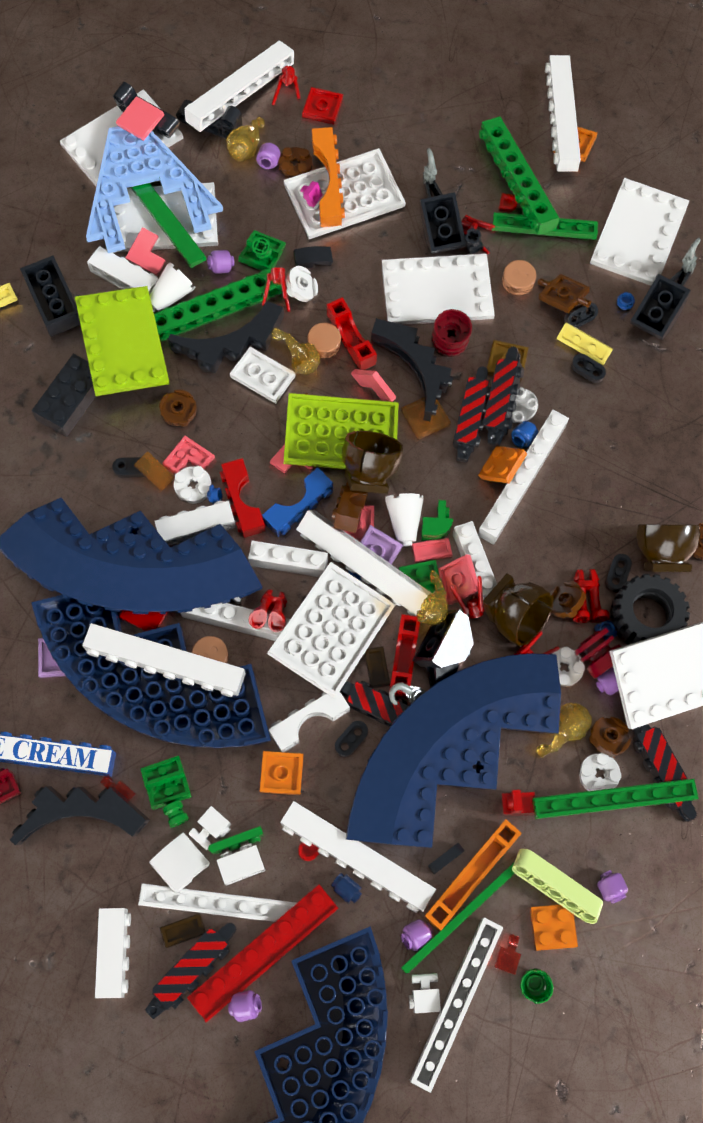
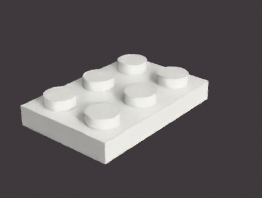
(262, 375)

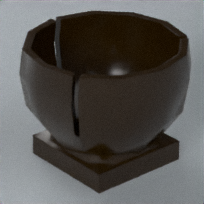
(370, 460)
(668, 546)
(518, 609)

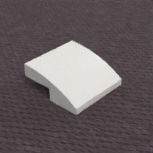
(179, 863)

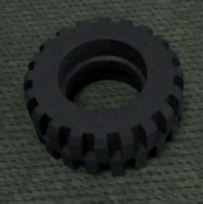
(653, 588)

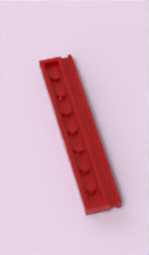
(262, 953)

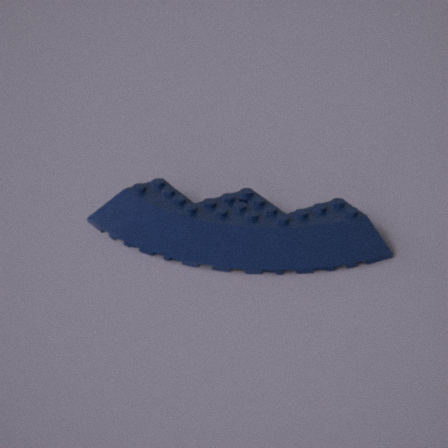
(127, 562)
(147, 700)
(444, 737)
(340, 1056)

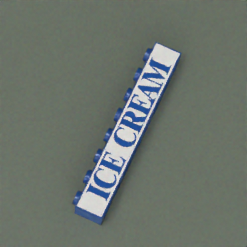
(56, 755)

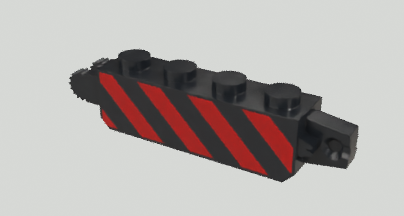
(503, 396)
(470, 415)
(372, 702)
(662, 764)
(189, 969)

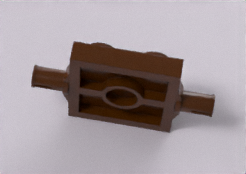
(564, 293)

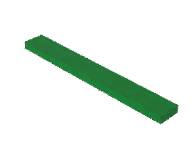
(169, 224)
(615, 798)
(458, 919)

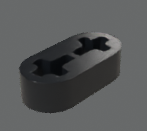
(446, 858)

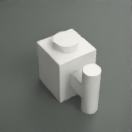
(213, 824)
(425, 999)

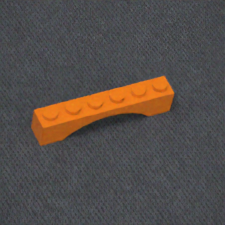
(330, 205)
(472, 875)

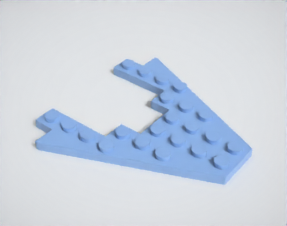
(135, 162)

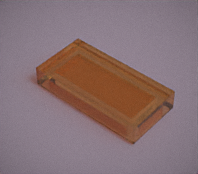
(154, 471)

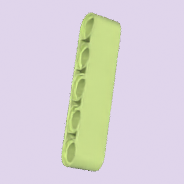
(557, 886)

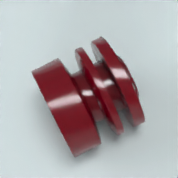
(451, 332)
(598, 652)

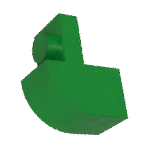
(437, 527)

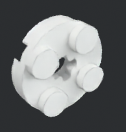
(294, 279)
(190, 474)
(576, 668)
(602, 762)

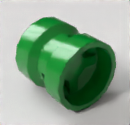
(263, 252)
(175, 813)

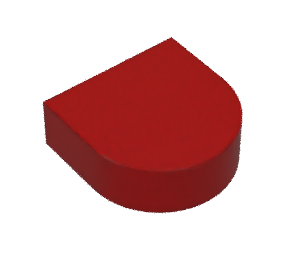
(507, 203)
(308, 853)

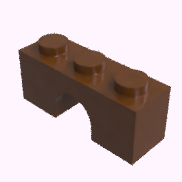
(349, 509)

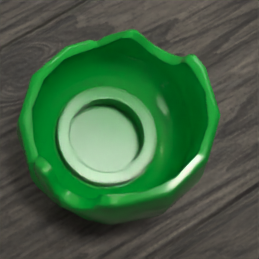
(536, 986)

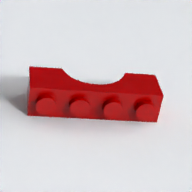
(357, 346)
(249, 518)
(405, 652)

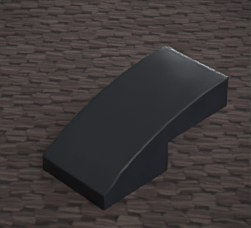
(313, 255)

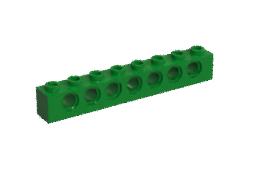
(519, 176)
(221, 308)

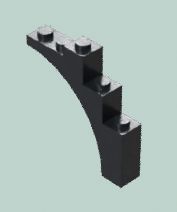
(404, 343)
(233, 345)
(52, 807)

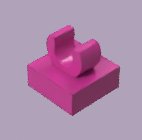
(312, 193)

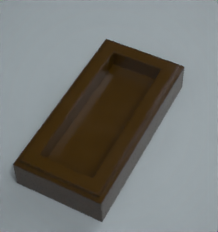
(377, 667)
(182, 930)

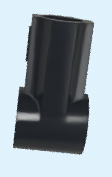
(473, 241)

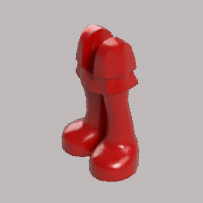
(591, 586)
(276, 618)

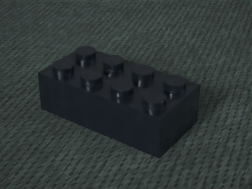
(51, 295)
(66, 397)

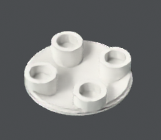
(525, 406)

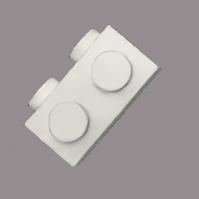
(240, 864)

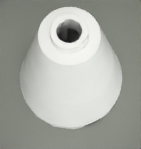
(169, 288)
(405, 516)

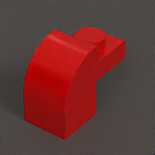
(518, 803)

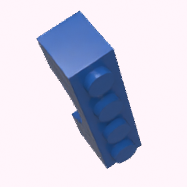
(281, 518)

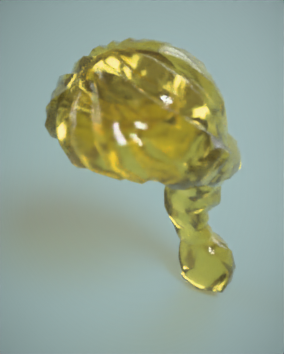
(244, 140)
(304, 355)
(434, 605)
(573, 725)

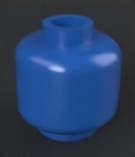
(524, 434)

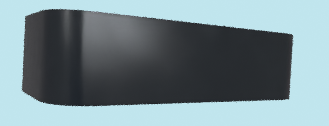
(125, 95)
(221, 127)

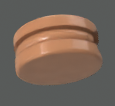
(519, 277)
(326, 339)
(211, 648)

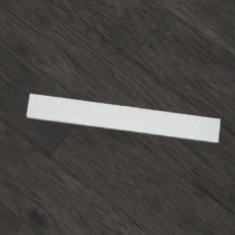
(213, 903)

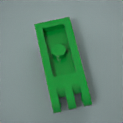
(234, 843)

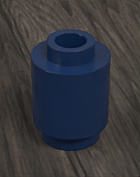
(346, 888)

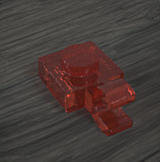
(120, 786)
(507, 957)

